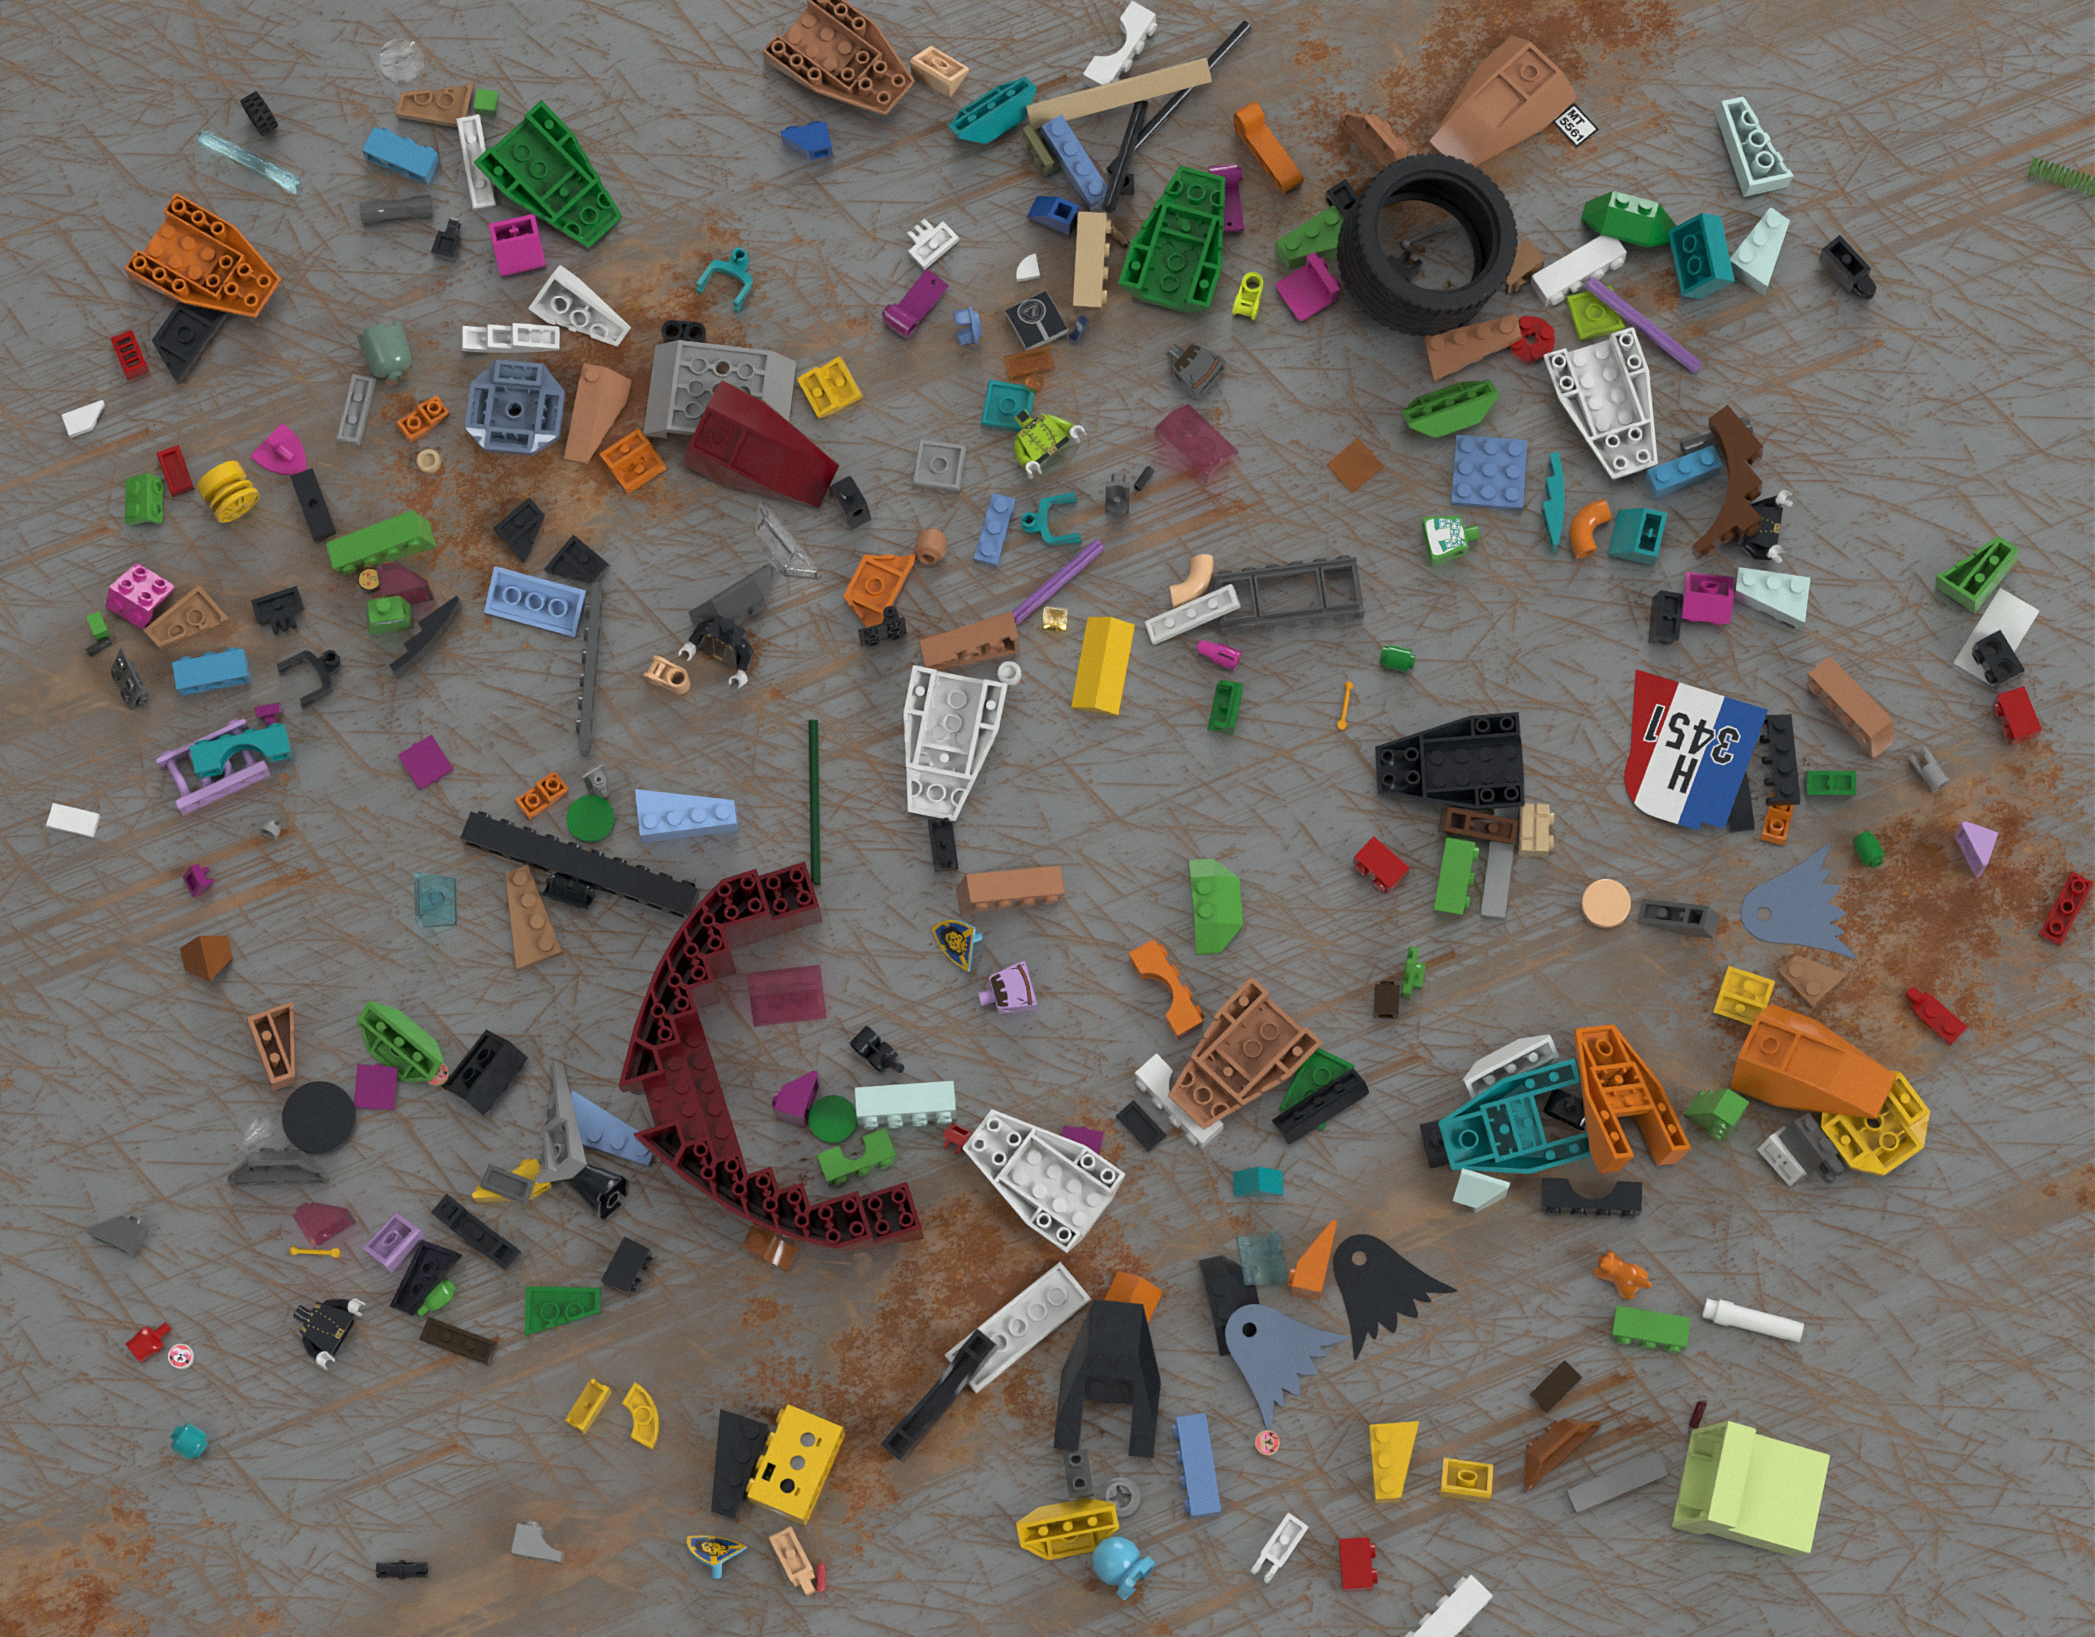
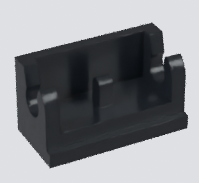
(1665, 617)
(943, 845)

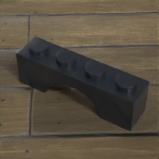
(1560, 1197)

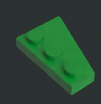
(558, 1305)

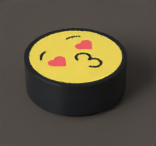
(368, 580)

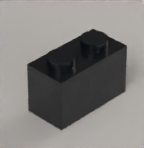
(627, 1267)

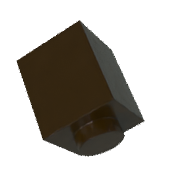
(1386, 1000)

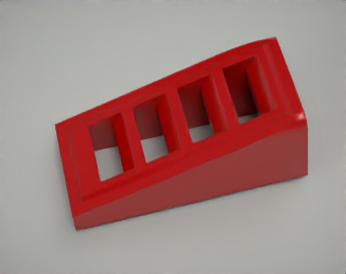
(134, 370)

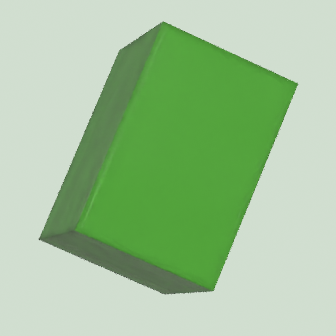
(486, 102)
(98, 626)

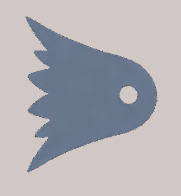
(1797, 908)
(1274, 1353)

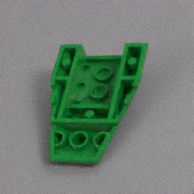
(551, 176)
(1179, 245)

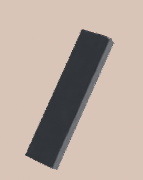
(1321, 1106)

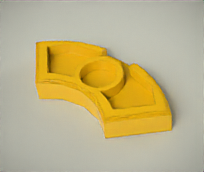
(644, 1416)

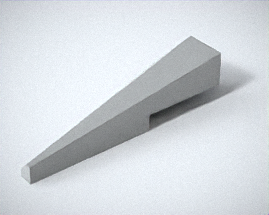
(562, 1144)

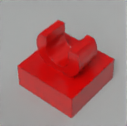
(957, 1135)

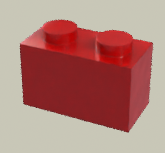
(2016, 715)
(1380, 865)
(1357, 1565)

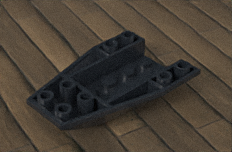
(1457, 764)

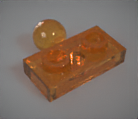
(1028, 365)

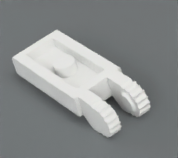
(1281, 1545)

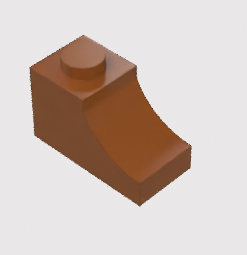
(769, 1248)

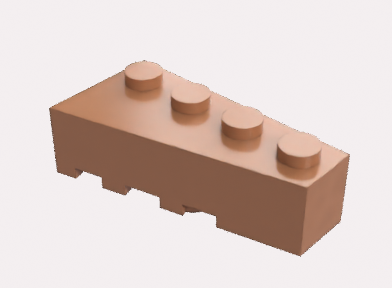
(1009, 889)

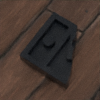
(521, 528)
(577, 562)

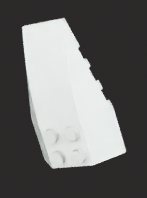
(947, 737)

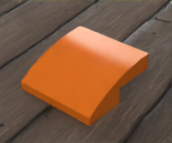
(633, 461)

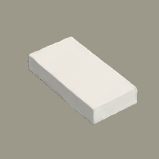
(73, 820)

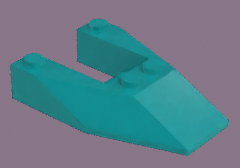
(1504, 1130)

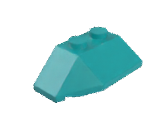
(994, 111)

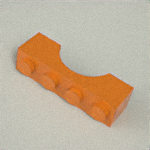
(1151, 963)

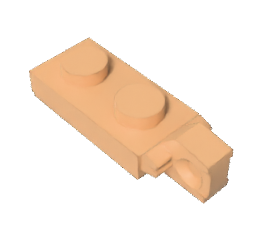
(793, 1559)

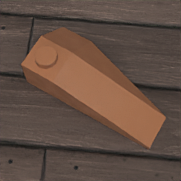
(597, 404)

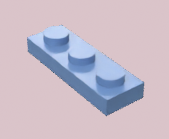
(994, 530)

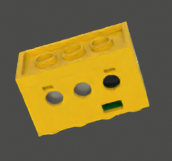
(803, 1457)

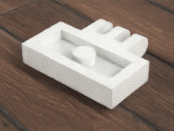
(930, 243)

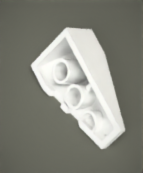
(575, 306)

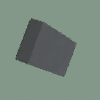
(507, 1184)

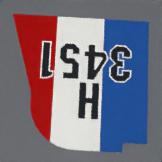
(1688, 751)

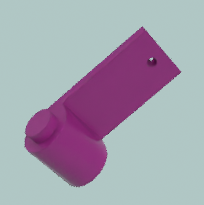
(1232, 205)
(915, 305)

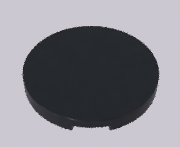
(319, 1117)

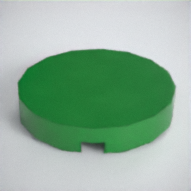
(590, 819)
(832, 1119)

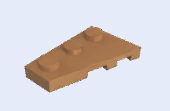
(436, 106)

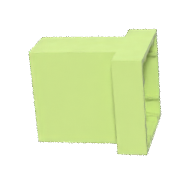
(1751, 1489)

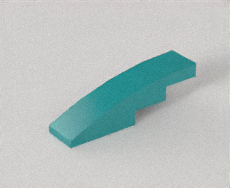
(1554, 508)

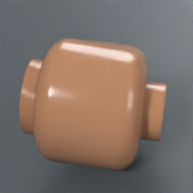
(930, 546)

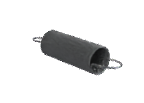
(1144, 477)
(99, 646)

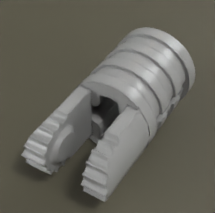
(1932, 772)

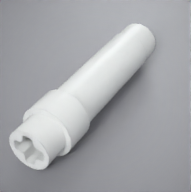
(1726, 1314)

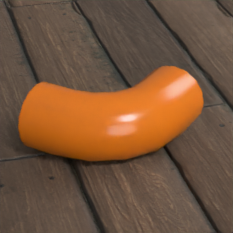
(1583, 525)

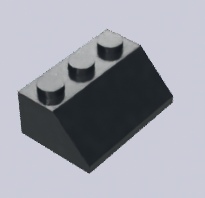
(485, 1072)

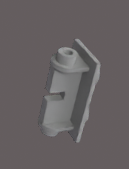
(596, 779)

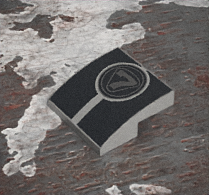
(1036, 321)

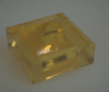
(1055, 619)

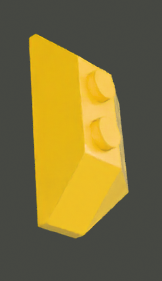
(1067, 1528)

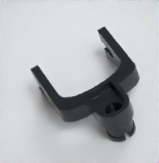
(320, 665)

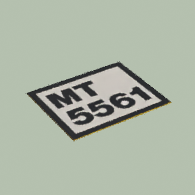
(1575, 125)

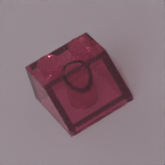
(400, 581)
(322, 1221)

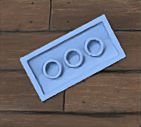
(535, 601)

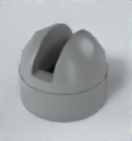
(270, 829)

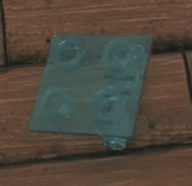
(1262, 1259)

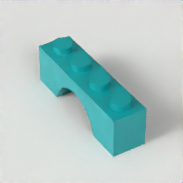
(211, 756)

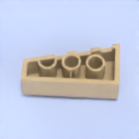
(1090, 260)

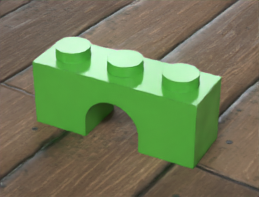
(838, 1168)

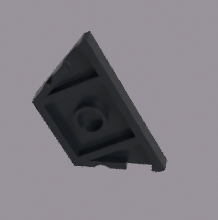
(186, 336)

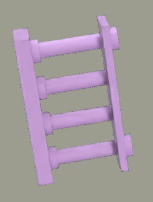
(213, 790)

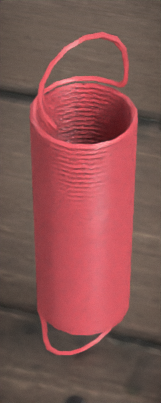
(821, 1577)

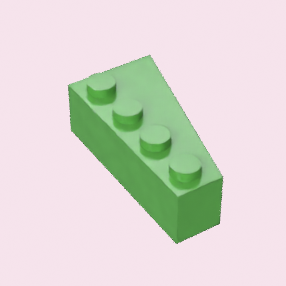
(381, 543)

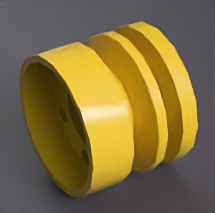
(227, 491)

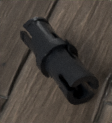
(401, 1569)

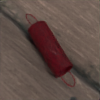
(1697, 1414)

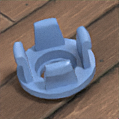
(969, 334)

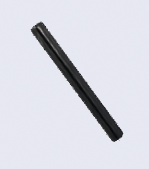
(1125, 155)

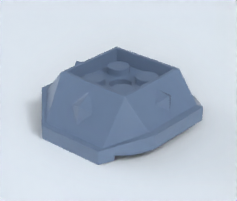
(509, 387)

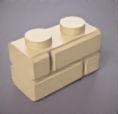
(1534, 830)

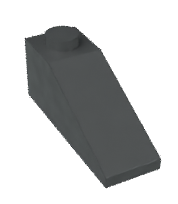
(1679, 918)

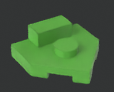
(1413, 973)

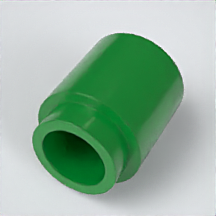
(1397, 658)
(1868, 850)

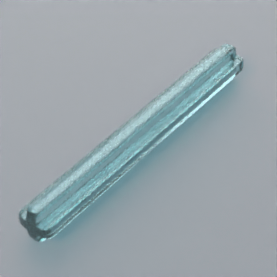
(249, 159)

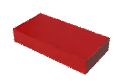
(175, 471)

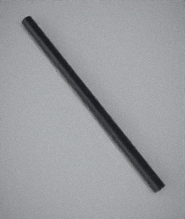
(1175, 102)

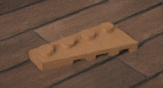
(531, 928)

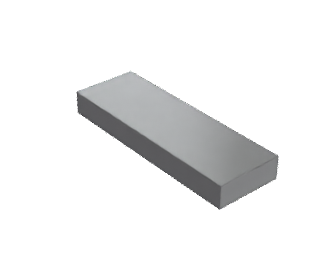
(356, 410)

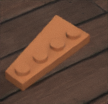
(1469, 344)

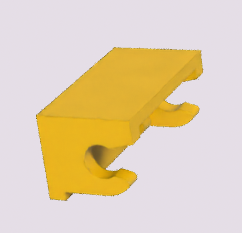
(588, 1406)

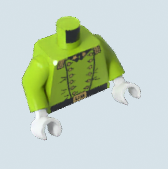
(1041, 439)

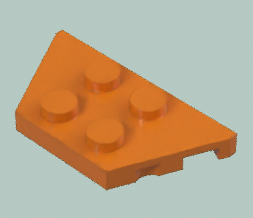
(877, 585)

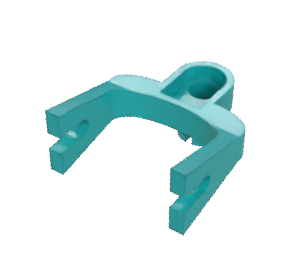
(734, 268)
(1040, 521)

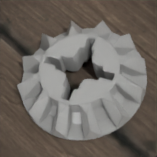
(1126, 1487)

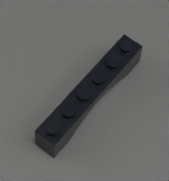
(941, 1396)

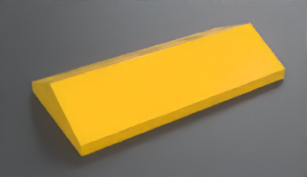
(1103, 665)

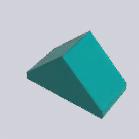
(1258, 1182)

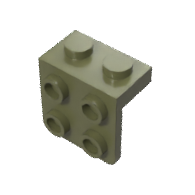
(1038, 147)

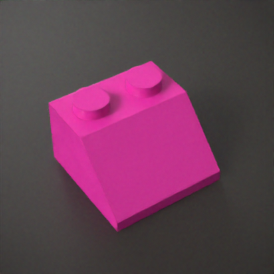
(1707, 598)

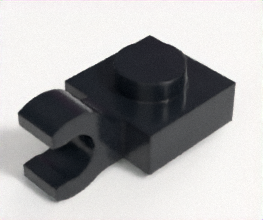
(447, 243)

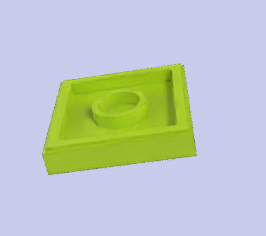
(1592, 316)

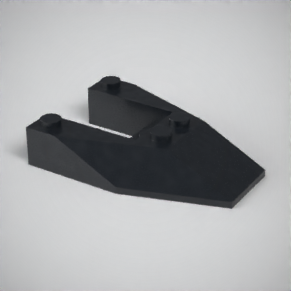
(1111, 1364)

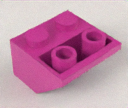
(517, 245)

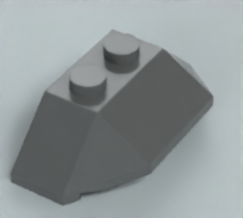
(739, 600)
(277, 1168)

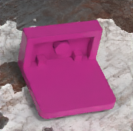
(1309, 288)
(137, 595)

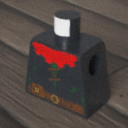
(848, 500)

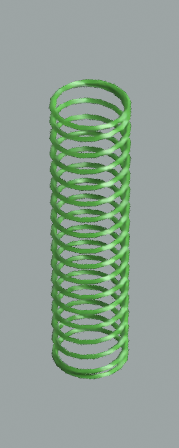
(2035, 160)

